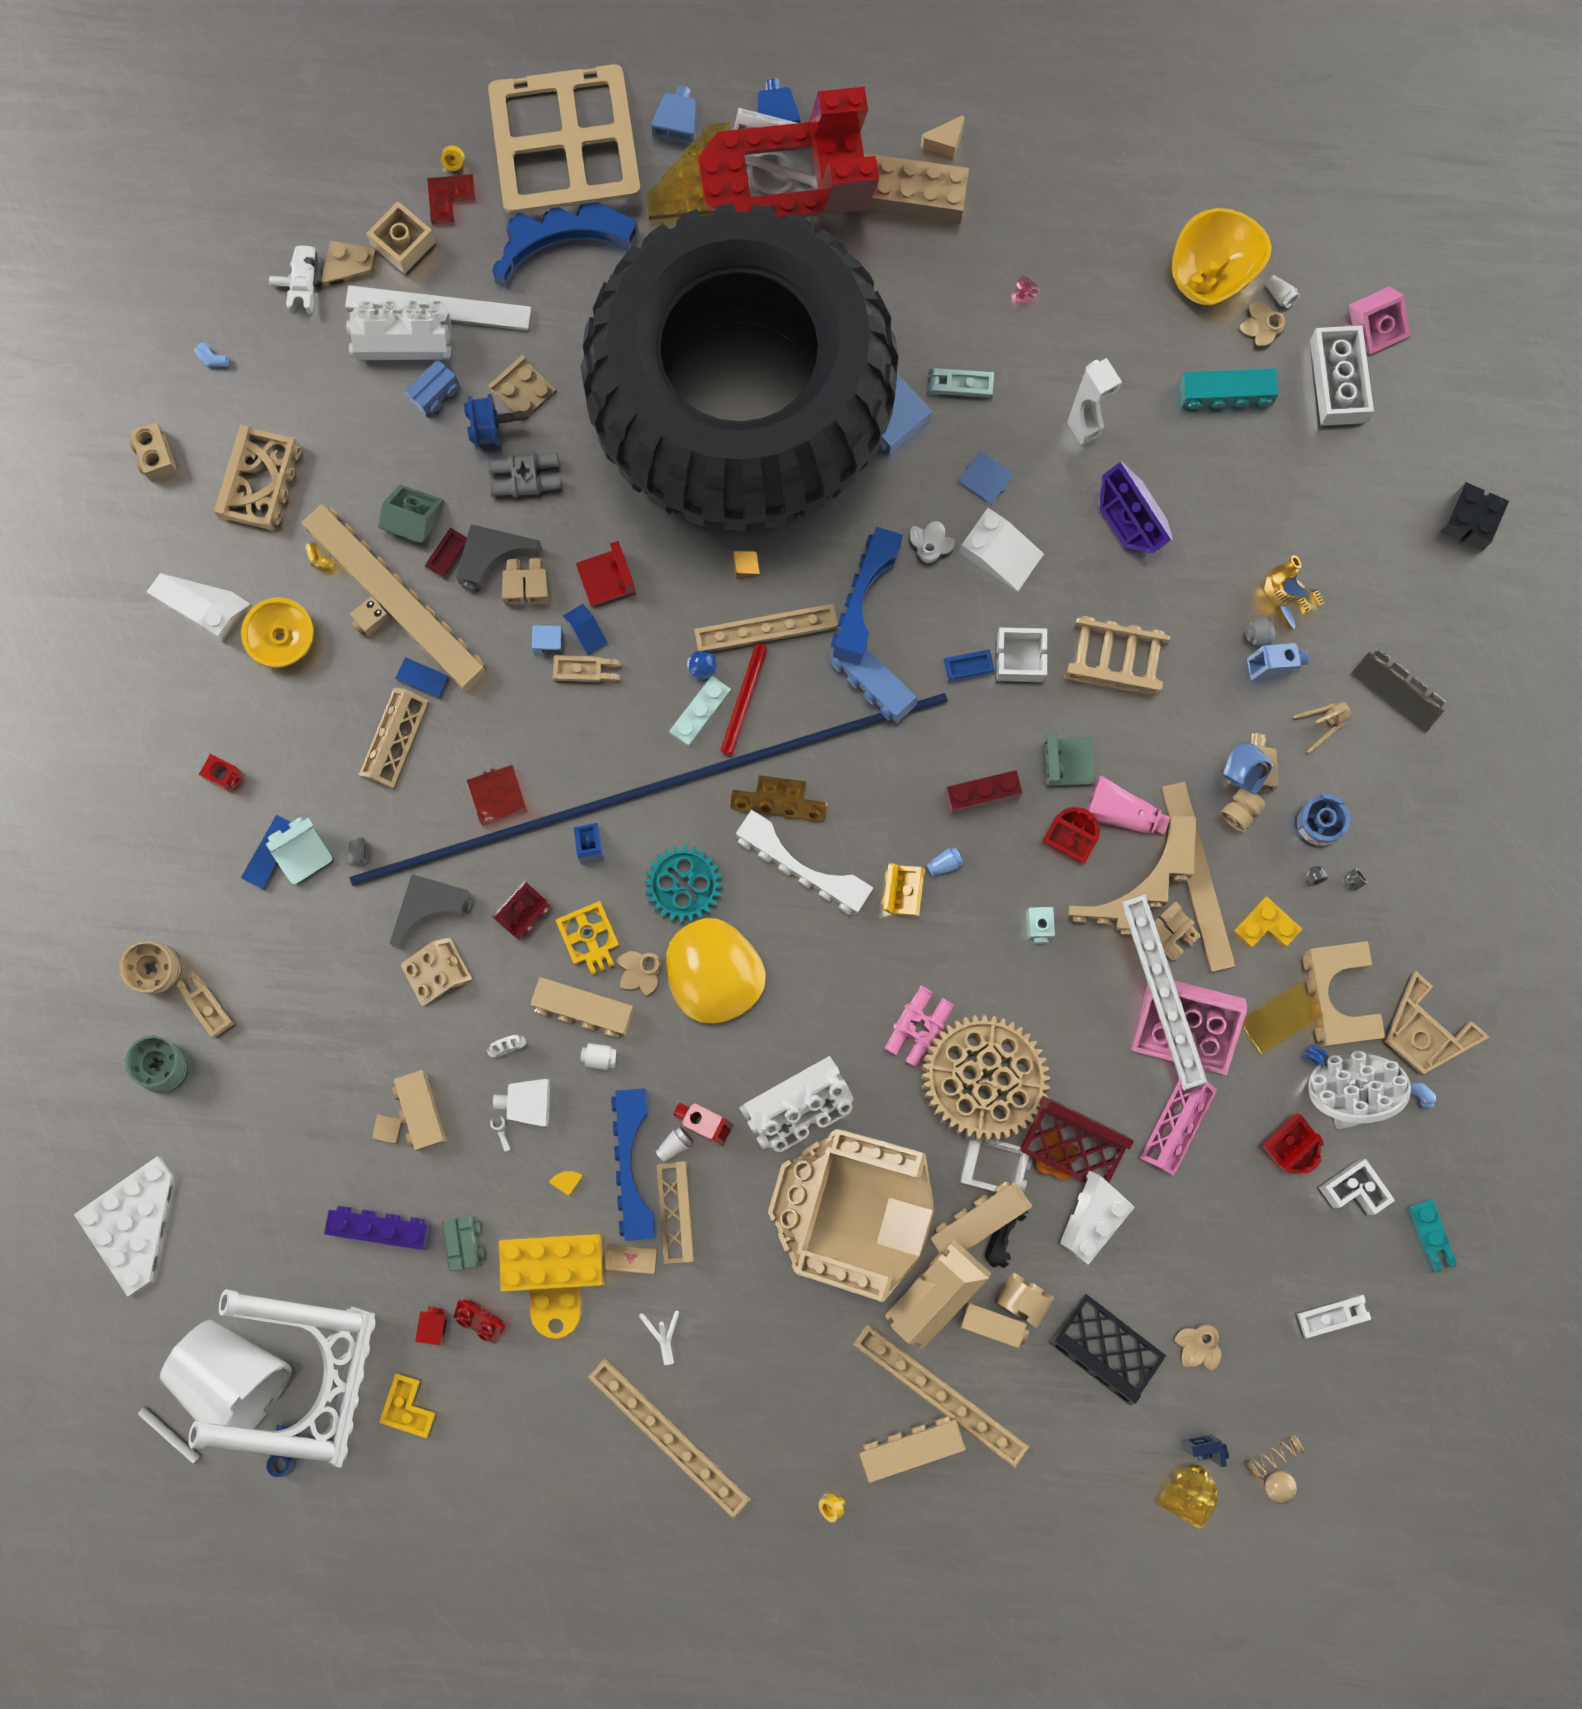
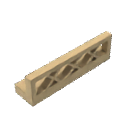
(386, 734)
(684, 1211)

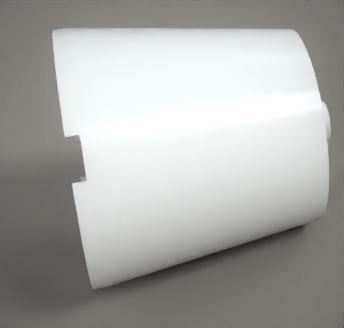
(224, 1376)

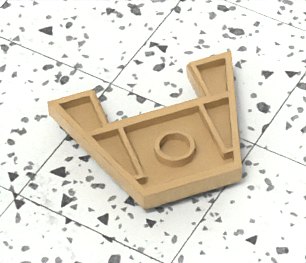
(1420, 1037)

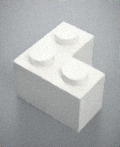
(1358, 1182)

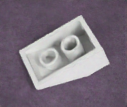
(1001, 550)

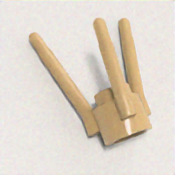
(1335, 714)

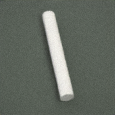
(169, 1435)

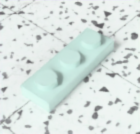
(700, 711)

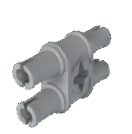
(533, 483)

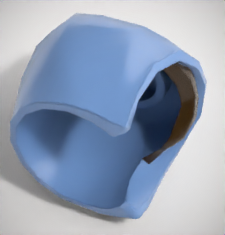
(1247, 767)

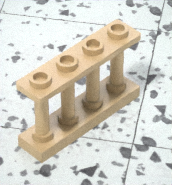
(1125, 679)

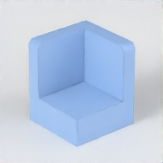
(546, 638)

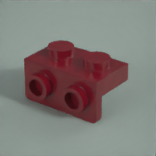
(521, 910)

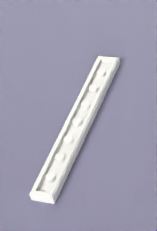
(460, 310)
(1164, 992)

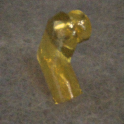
(316, 560)

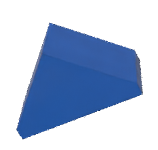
(585, 629)
(588, 843)

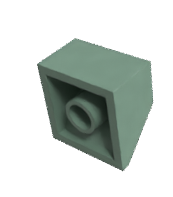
(410, 513)

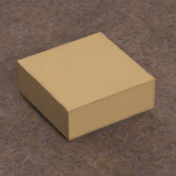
(387, 1129)

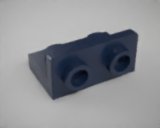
(1207, 1447)

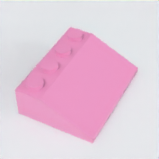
(1212, 1019)

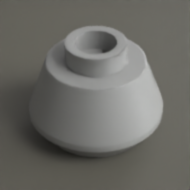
(1261, 631)

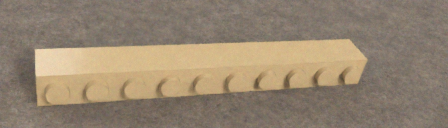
(394, 598)

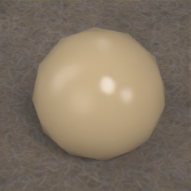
(1280, 1487)

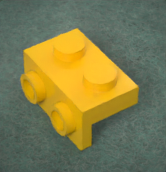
(903, 890)

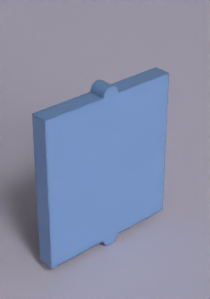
(985, 478)

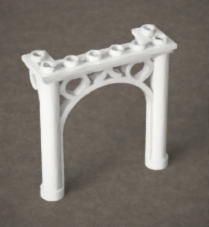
(324, 1446)

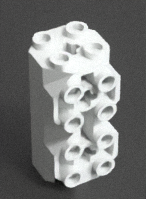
(398, 333)
(789, 1108)

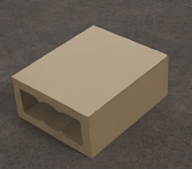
(993, 1325)

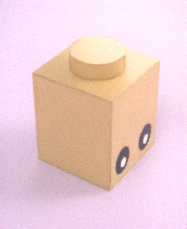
(369, 617)

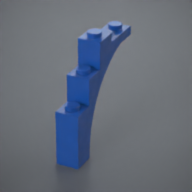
(558, 225)

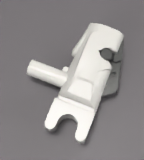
(302, 279)

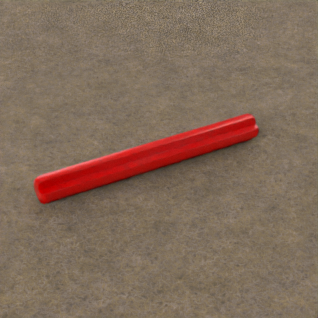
(743, 699)

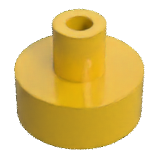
(452, 158)
(832, 1507)

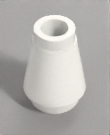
(1282, 291)
(674, 1144)

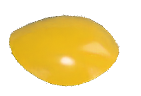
(1219, 255)
(713, 971)

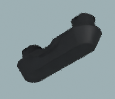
(995, 1252)

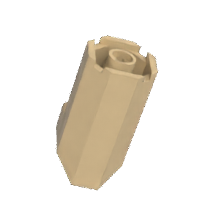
(937, 1295)

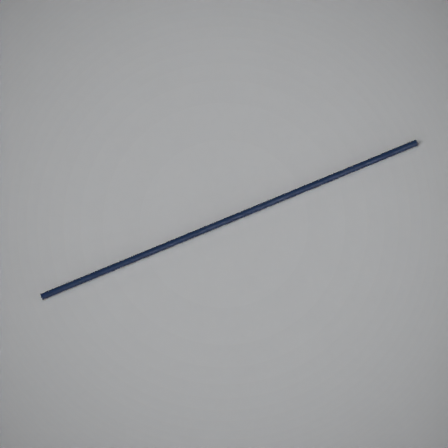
(634, 793)

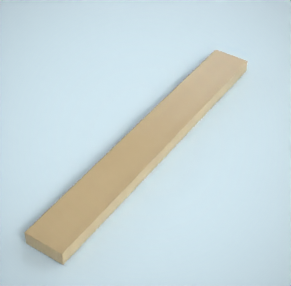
(1201, 888)
(941, 1396)
(669, 1438)

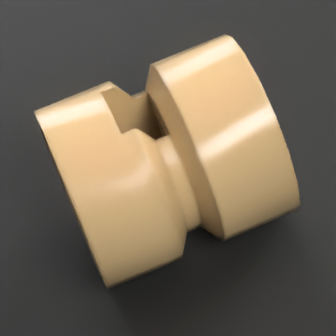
(1240, 812)

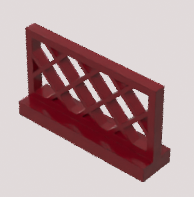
(1078, 1122)

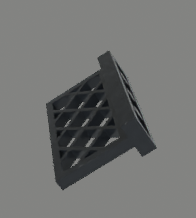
(1095, 1367)

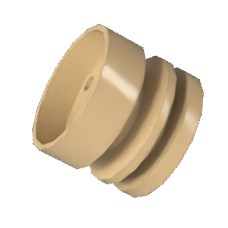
(136, 970)

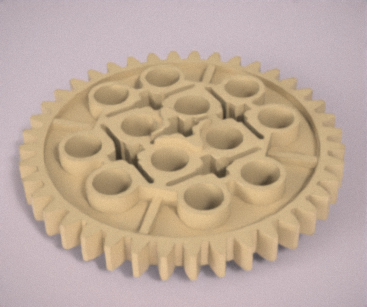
(980, 1120)

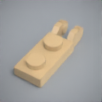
(584, 669)
(205, 1006)

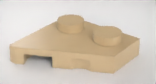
(347, 261)

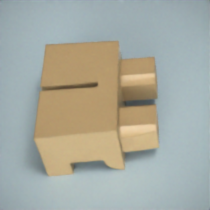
(514, 583)
(1173, 925)

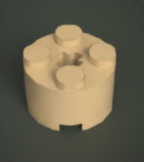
(1024, 1300)

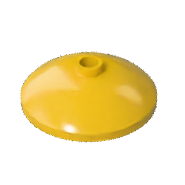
(268, 621)

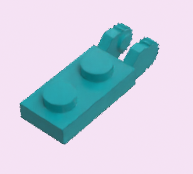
(1432, 1233)

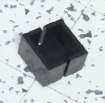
(1474, 512)

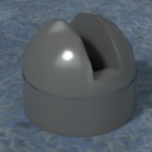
(1316, 875)
(1357, 878)

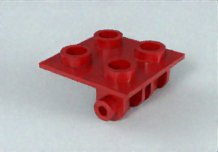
(469, 1317)

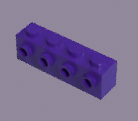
(378, 1229)

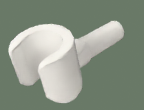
(501, 1132)

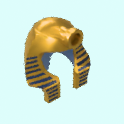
(1284, 589)

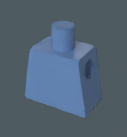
(676, 117)
(1276, 661)

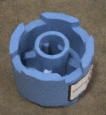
(1335, 813)

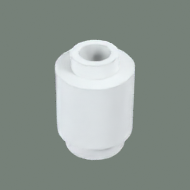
(598, 1056)

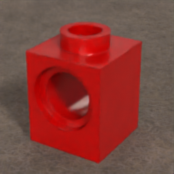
(213, 766)
(431, 1326)

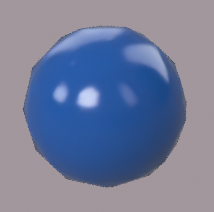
(702, 665)

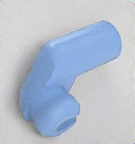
(208, 358)
(1424, 1093)

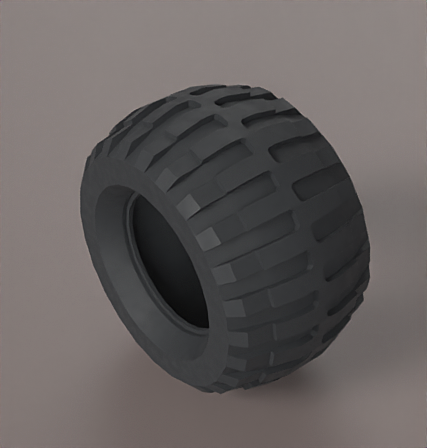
(729, 273)

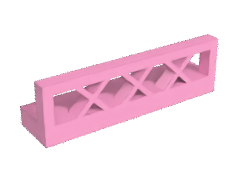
(1183, 1124)

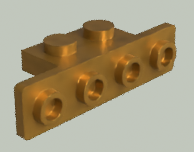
(779, 798)

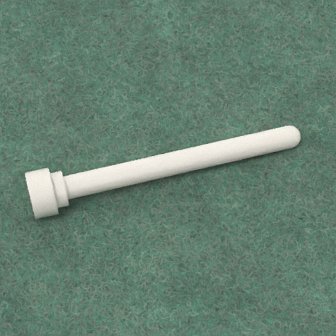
(782, 170)

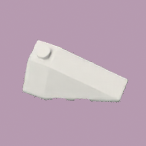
(205, 606)

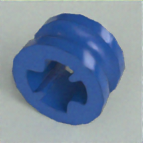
(1316, 1055)

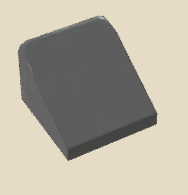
(357, 851)

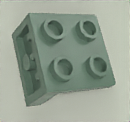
(1069, 760)

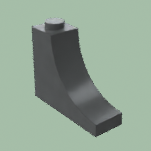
(487, 550)
(424, 901)

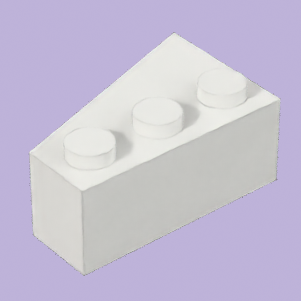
(1096, 1218)

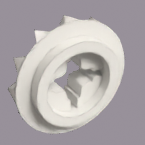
(506, 1045)

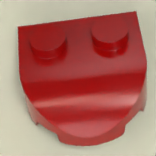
(1074, 832)
(1295, 1146)

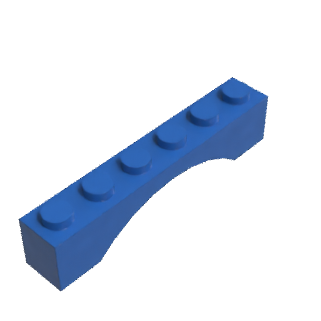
(881, 556)
(637, 1217)

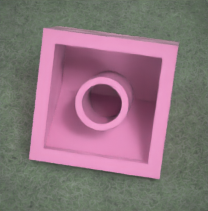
(1382, 319)

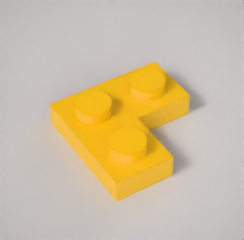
(1270, 919)
(401, 1412)

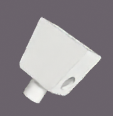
(526, 1102)

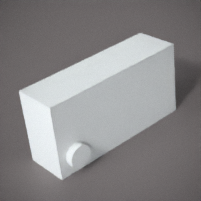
(1341, 375)

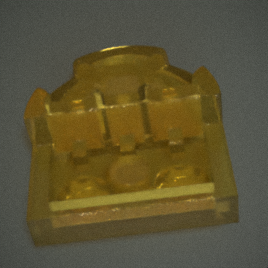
(1190, 1495)

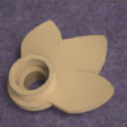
(1259, 324)
(637, 974)
(1198, 1350)

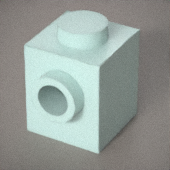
(1040, 924)

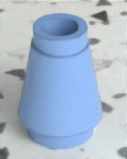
(945, 862)

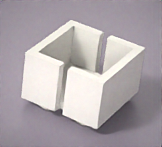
(1020, 654)

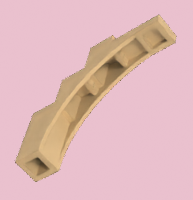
(1175, 862)

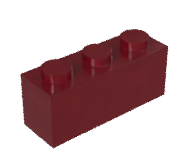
(983, 792)

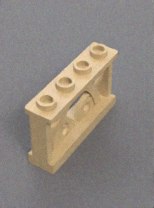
(245, 448)

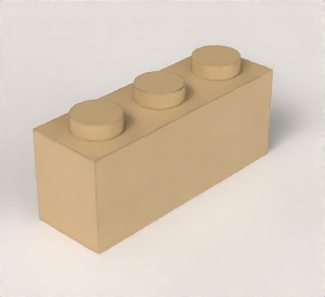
(418, 1111)

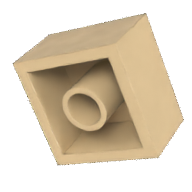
(401, 237)

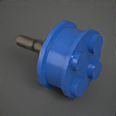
(486, 420)

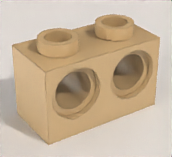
(155, 450)

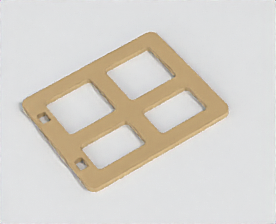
(570, 138)

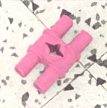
(905, 1029)

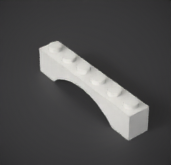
(1096, 385)
(845, 890)

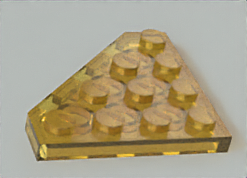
(681, 184)

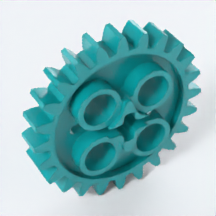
(667, 897)

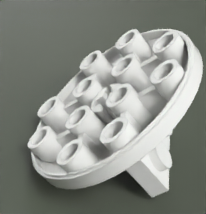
(1359, 1089)

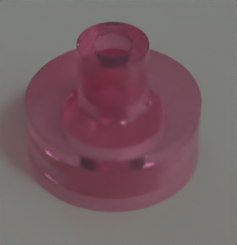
(1026, 287)

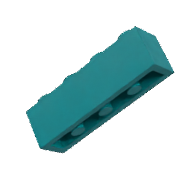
(1229, 388)

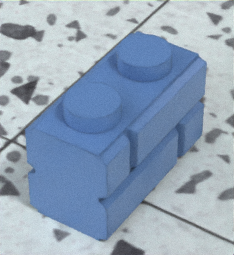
(432, 388)

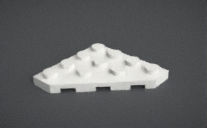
(128, 1224)

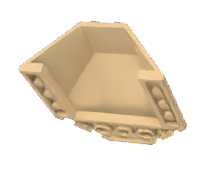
(854, 1212)

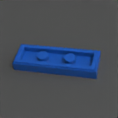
(263, 863)

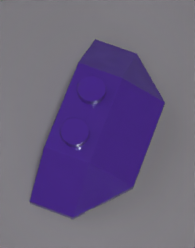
(1133, 511)

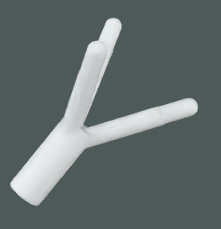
(663, 1339)

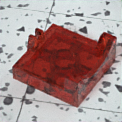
(497, 795)

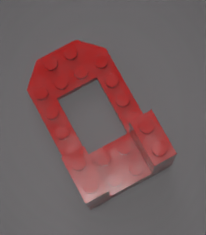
(833, 132)

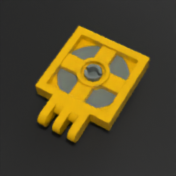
(588, 936)

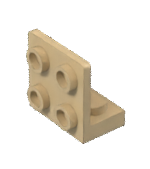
(435, 970)

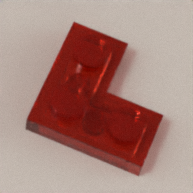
(444, 191)

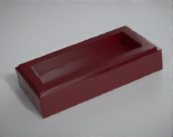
(446, 554)

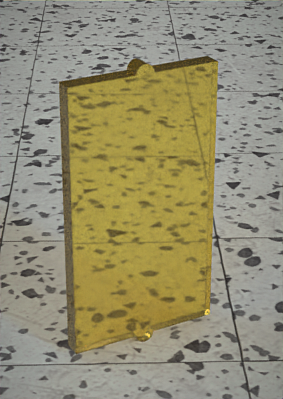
(1281, 1018)

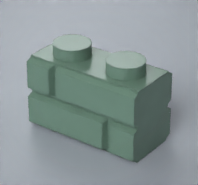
(462, 1243)

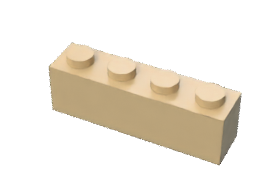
(581, 1006)
(984, 1219)
(913, 1449)

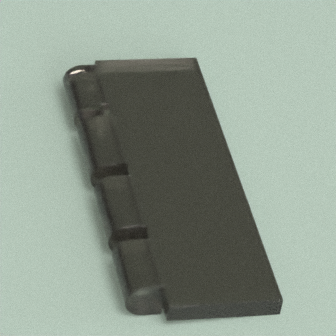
(1392, 687)

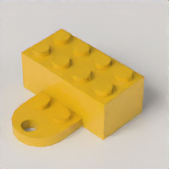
(553, 1274)

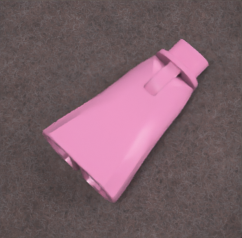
(1122, 809)

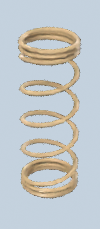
(1298, 1446)

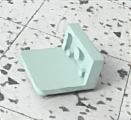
(298, 850)

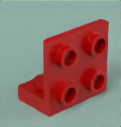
(606, 576)

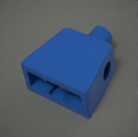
(778, 102)

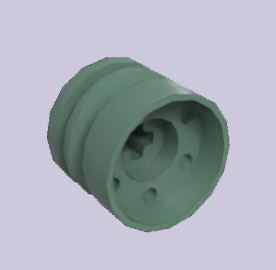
(144, 1058)

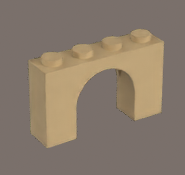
(1333, 1026)

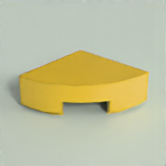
(566, 1181)

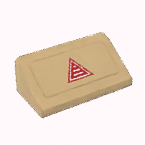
(631, 1259)

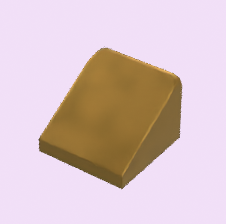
(746, 563)

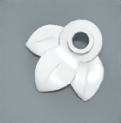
(931, 538)

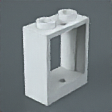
(971, 1156)

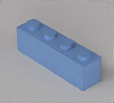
(878, 684)

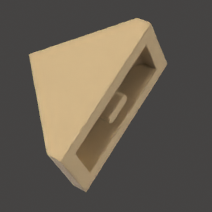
(944, 138)

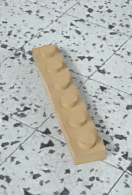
(766, 628)

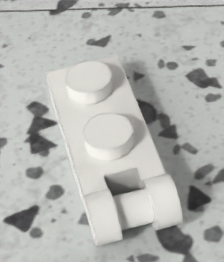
(1333, 1316)

